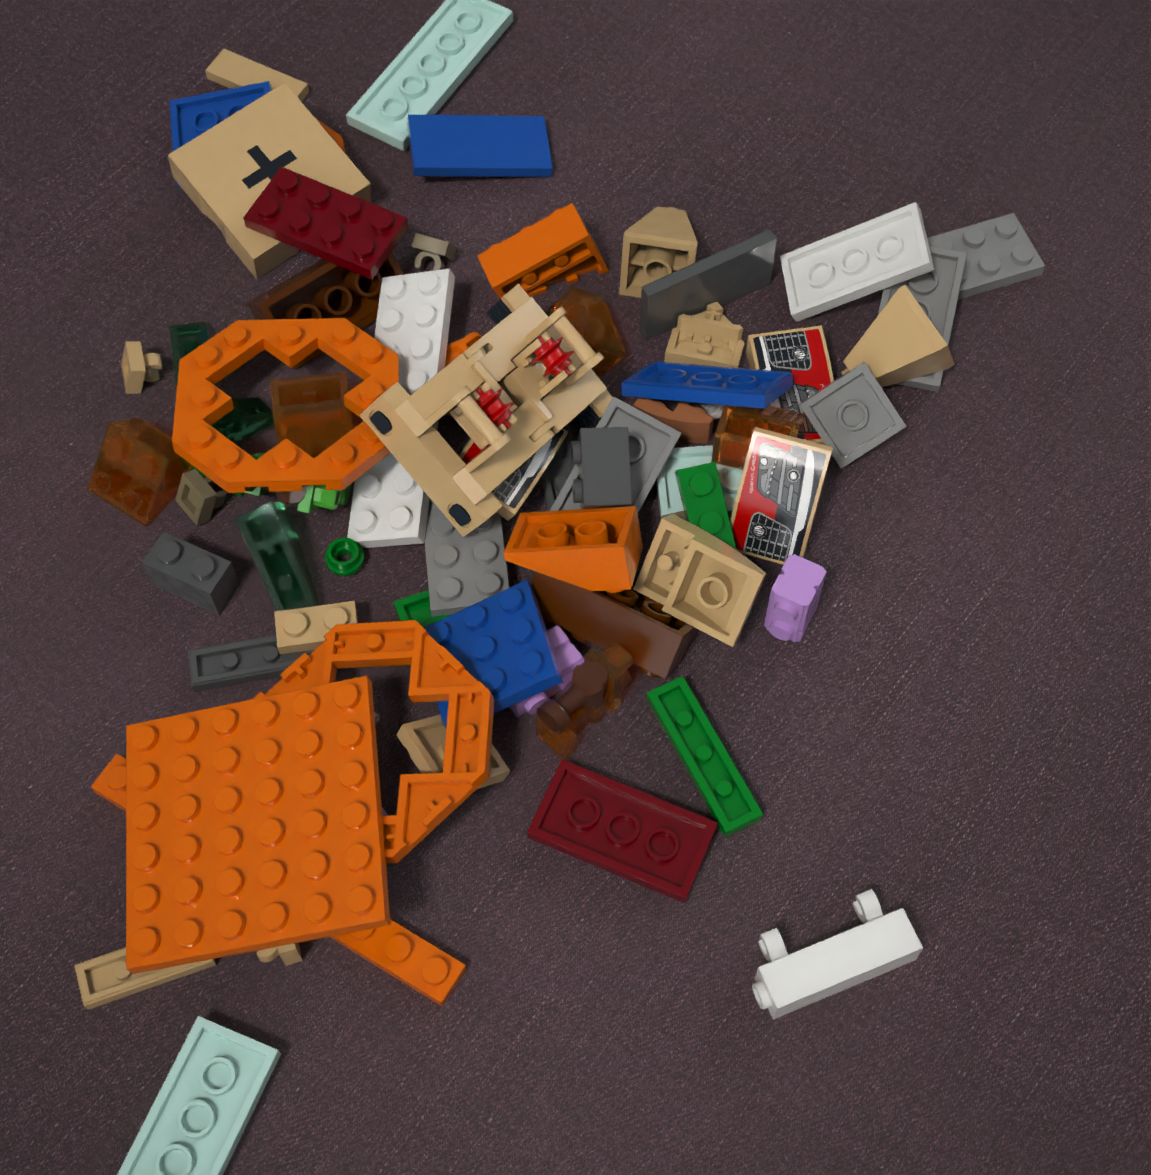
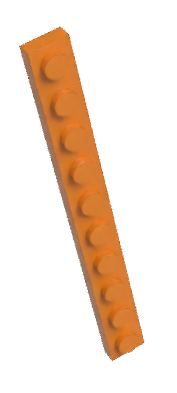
(387, 947)

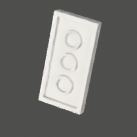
(856, 262)

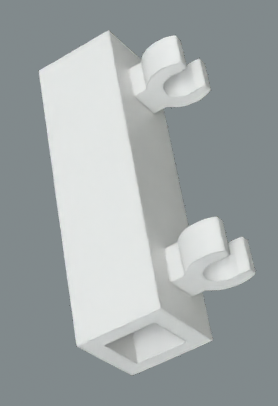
(834, 963)

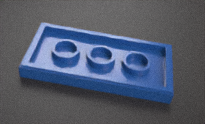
(479, 145)
(708, 384)

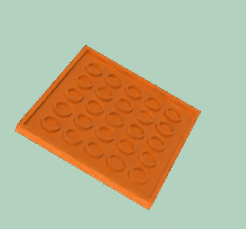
(253, 826)

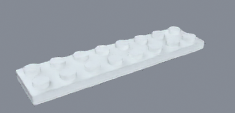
(414, 324)

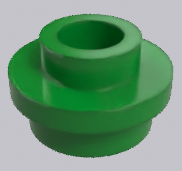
(340, 548)

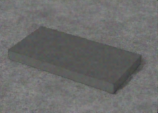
(713, 279)

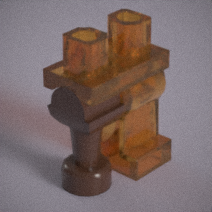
(594, 689)

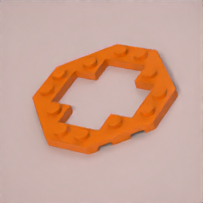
(285, 465)
(434, 677)

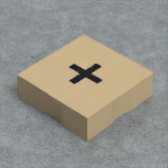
(240, 156)

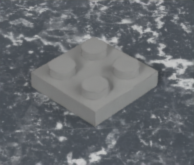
(852, 414)

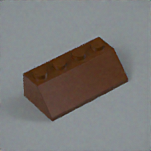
(325, 292)
(625, 617)

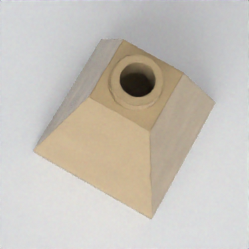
(656, 248)
(901, 343)

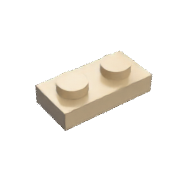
(304, 627)

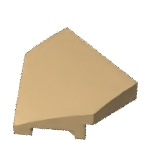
(706, 339)

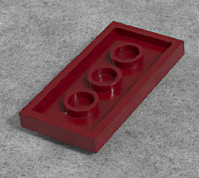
(326, 222)
(622, 830)

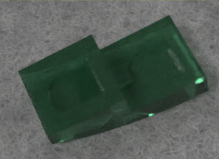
(245, 420)

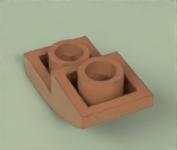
(691, 421)

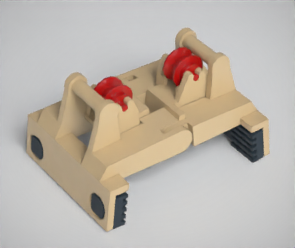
(496, 414)

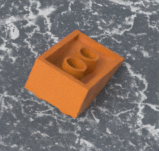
(580, 546)

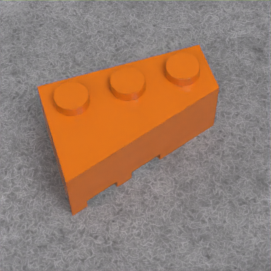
(543, 254)

